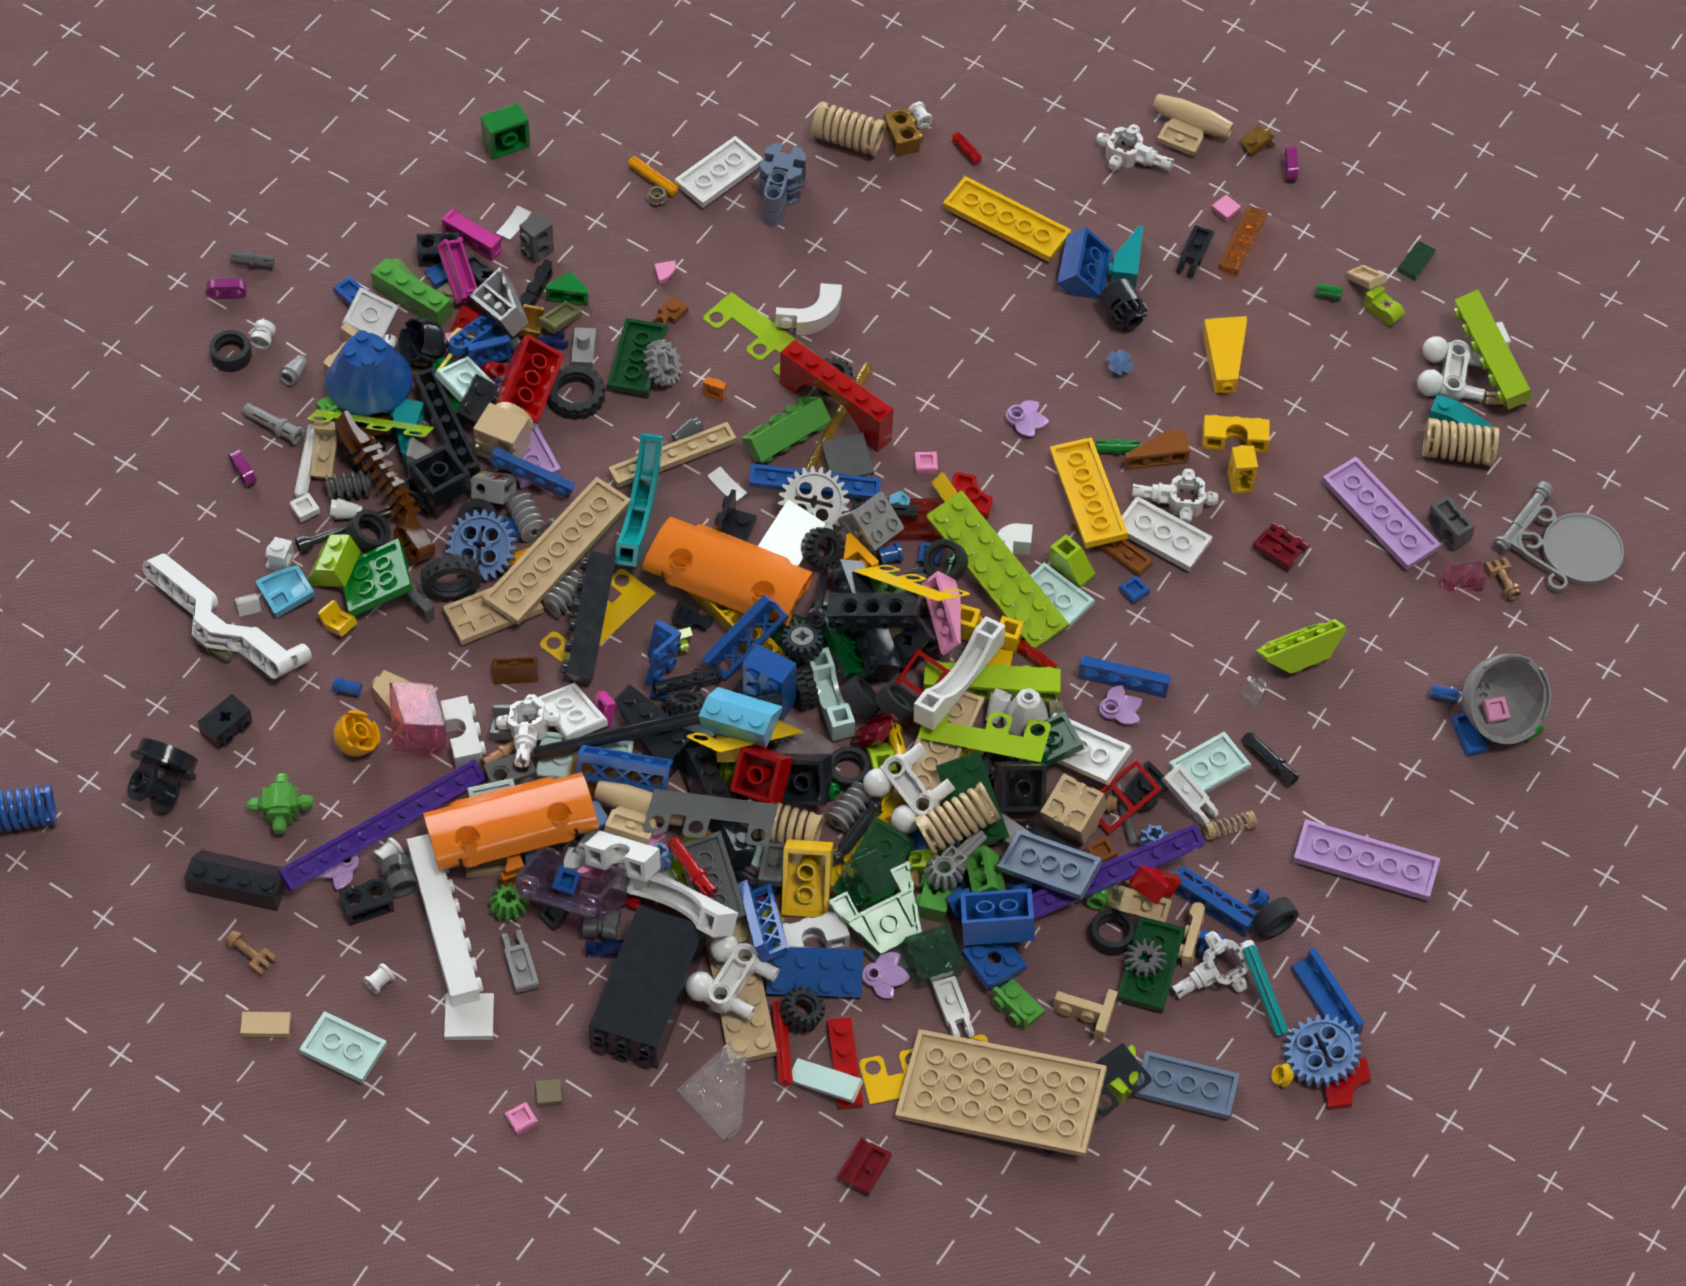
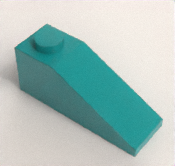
(1127, 259)
(1452, 410)
(408, 412)

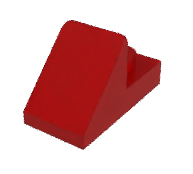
(1155, 883)

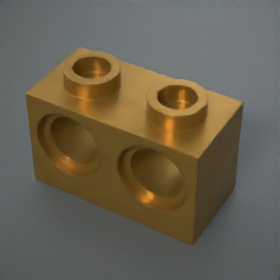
(902, 132)

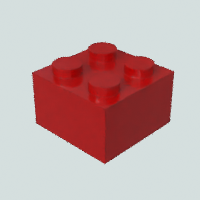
(761, 774)

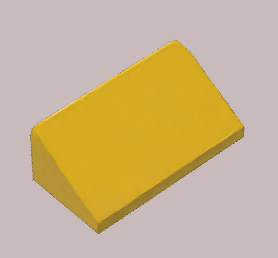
(944, 487)

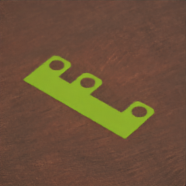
(770, 336)
(388, 424)
(991, 738)

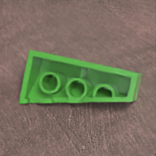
(405, 288)
(786, 428)

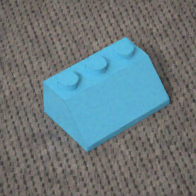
(739, 716)

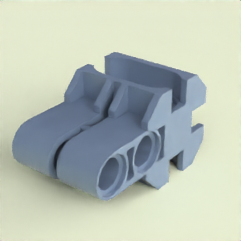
(781, 181)

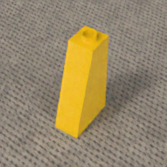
(1224, 350)

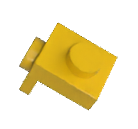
(335, 619)

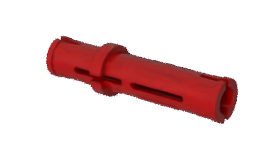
(697, 874)

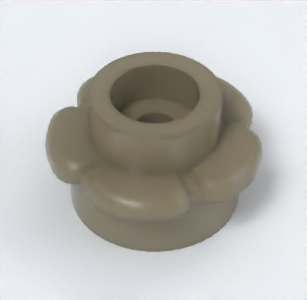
(657, 195)
(1055, 706)

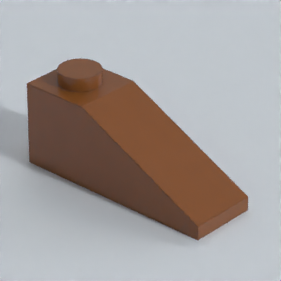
(1162, 450)

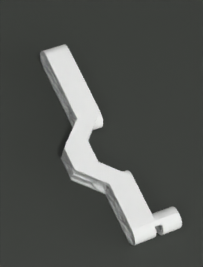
(212, 630)

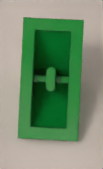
(567, 289)

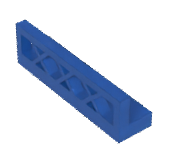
(740, 630)
(1128, 676)
(626, 761)
(1215, 906)
(754, 912)
(1326, 991)

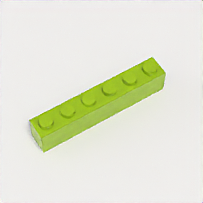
(1493, 350)
(1004, 677)

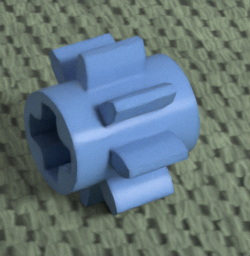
(1120, 362)
(1152, 834)
(666, 856)

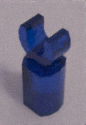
(554, 341)
(606, 948)

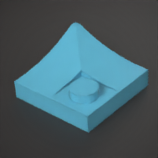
(285, 589)

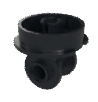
(165, 758)

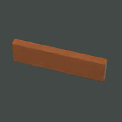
(1125, 555)

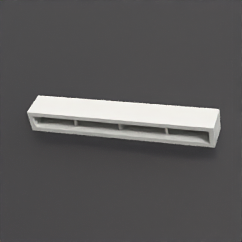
(445, 924)

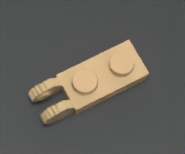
(1192, 934)

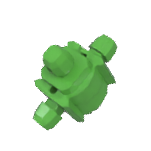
(280, 803)

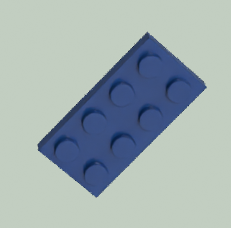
(822, 969)

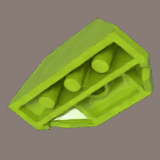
(1304, 646)

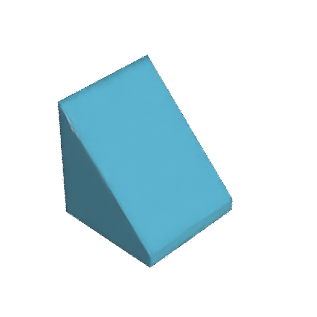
(899, 498)

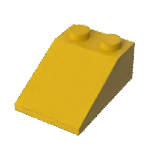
(806, 877)

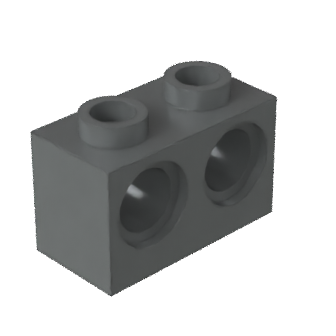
(536, 238)
(1450, 522)
(507, 769)

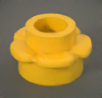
(1282, 1075)

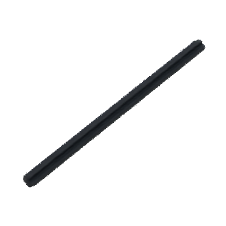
(630, 732)

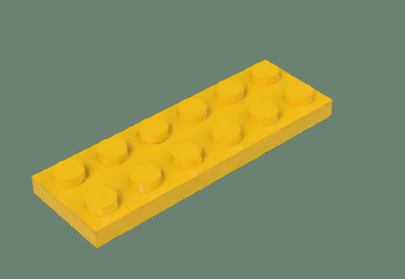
(1006, 218)
(1088, 492)

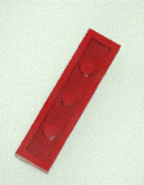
(844, 1054)

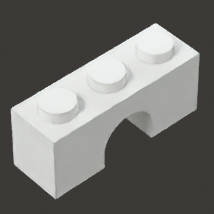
(459, 716)
(608, 849)
(827, 928)

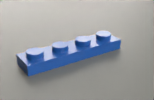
(524, 469)

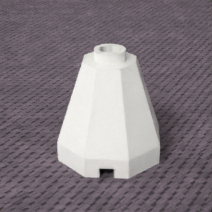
(1024, 707)

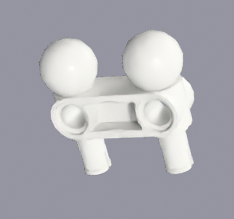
(1451, 381)
(880, 780)
(731, 978)

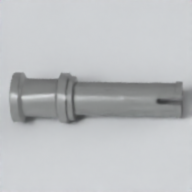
(281, 427)

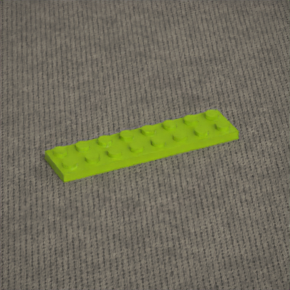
(998, 570)

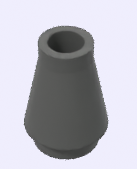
(688, 428)

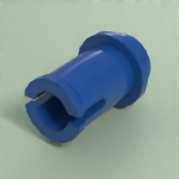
(347, 687)
(1445, 693)

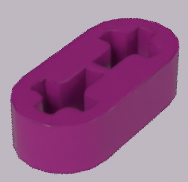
(1291, 163)
(226, 288)
(242, 467)

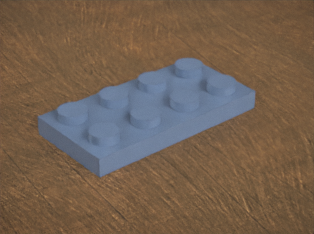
(1050, 864)
(1188, 1085)

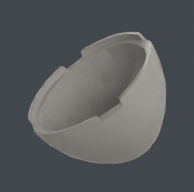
(1525, 691)

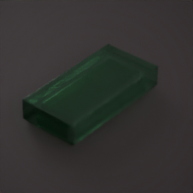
(1416, 260)

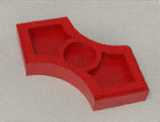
(969, 486)
(1341, 1095)

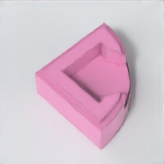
(665, 271)

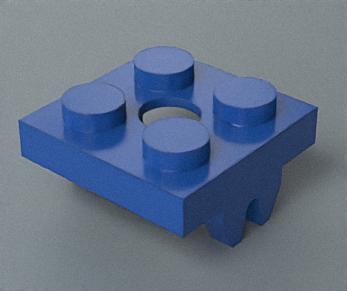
(994, 973)

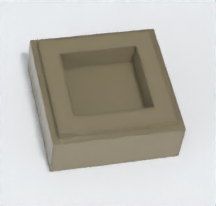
(549, 1092)

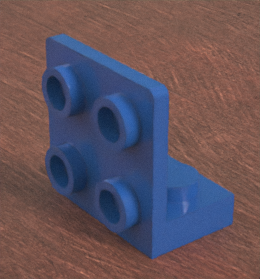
(492, 349)
(662, 651)

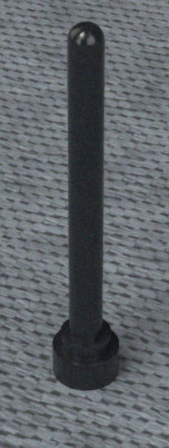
(305, 543)
(816, 615)

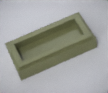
(559, 317)

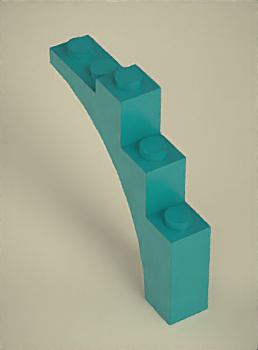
(632, 540)

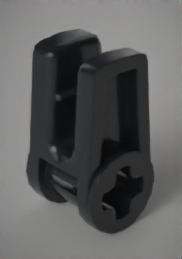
(480, 270)

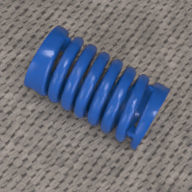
(42, 815)

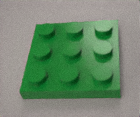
(378, 578)

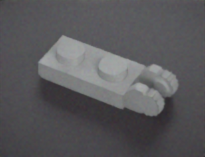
(520, 963)

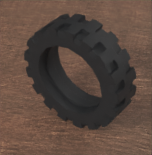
(581, 409)
(450, 565)

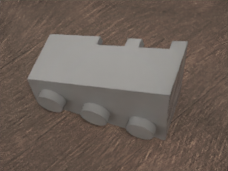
(499, 300)

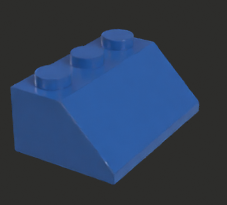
(1084, 264)

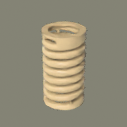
(848, 125)
(1463, 433)
(957, 818)
(812, 830)

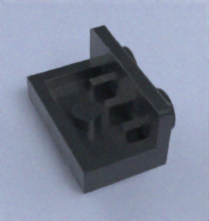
(476, 398)
(1140, 787)

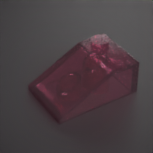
(416, 718)

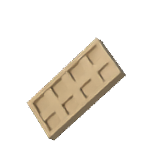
(475, 619)

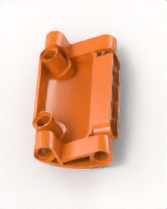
(725, 568)
(511, 821)

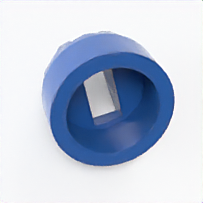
(1259, 898)

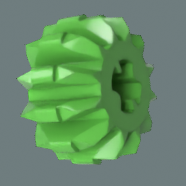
(508, 910)

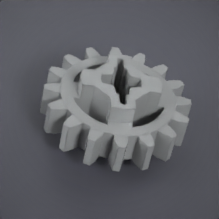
(663, 362)

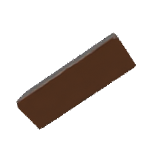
(515, 670)

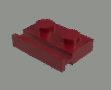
(874, 732)
(864, 1166)

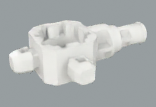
(1140, 154)
(1167, 494)
(527, 734)
(1207, 973)

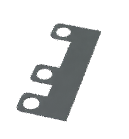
(704, 807)

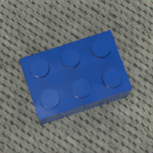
(770, 673)
(997, 917)

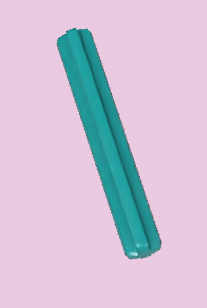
(1265, 990)

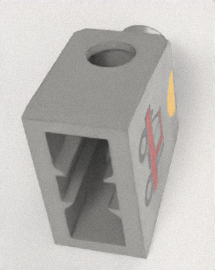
(493, 486)

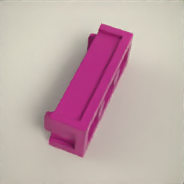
(473, 235)
(457, 269)

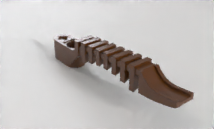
(414, 539)

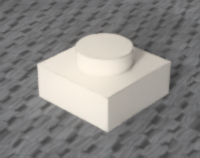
(304, 507)

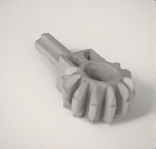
(953, 860)

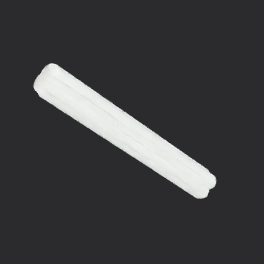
(303, 477)

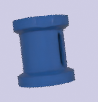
(889, 554)

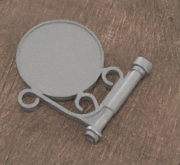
(1575, 546)

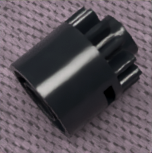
(1123, 304)

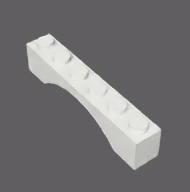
(939, 699)
(704, 912)

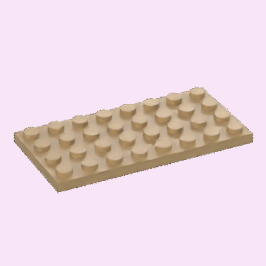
(1001, 1092)

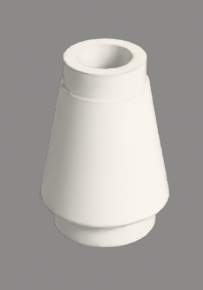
(343, 509)
(998, 703)

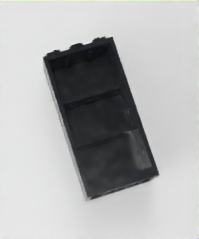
(646, 988)

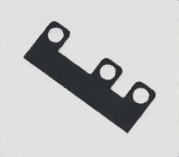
(1121, 1064)

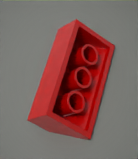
(530, 376)

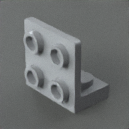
(872, 522)

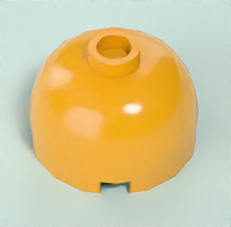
(356, 734)

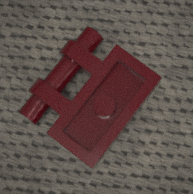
(1277, 549)

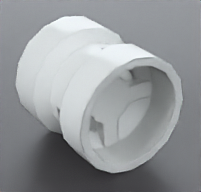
(262, 336)

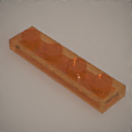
(1242, 240)

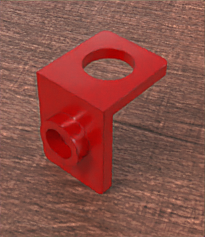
(466, 316)

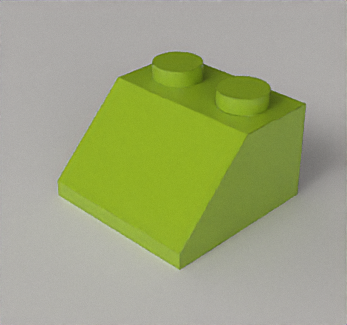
(334, 562)

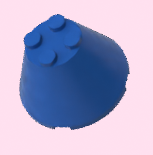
(368, 376)

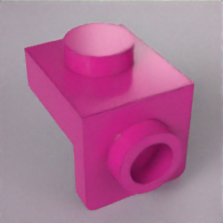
(605, 705)

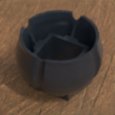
(422, 341)

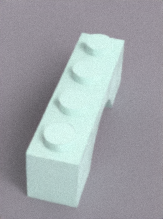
(834, 709)

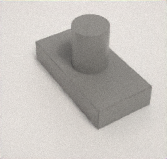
(583, 347)

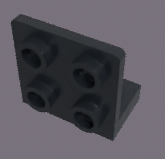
(734, 522)

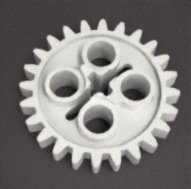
(818, 481)

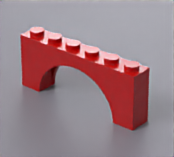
(872, 415)

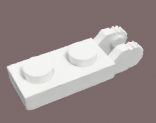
(1189, 794)
(952, 1005)

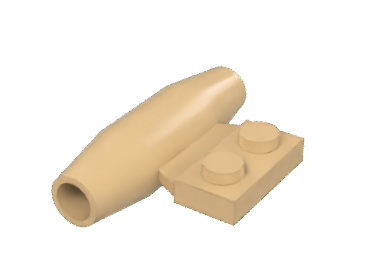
(1188, 124)
(630, 811)

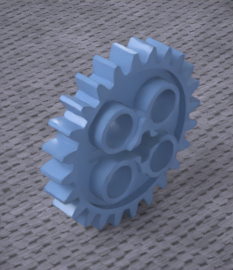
(501, 546)
(1343, 1043)

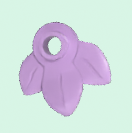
(1028, 419)
(1123, 706)
(342, 872)
(888, 976)

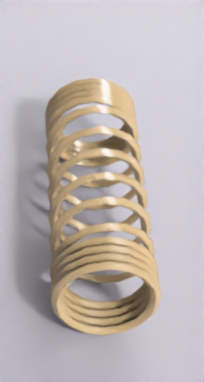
(1210, 831)

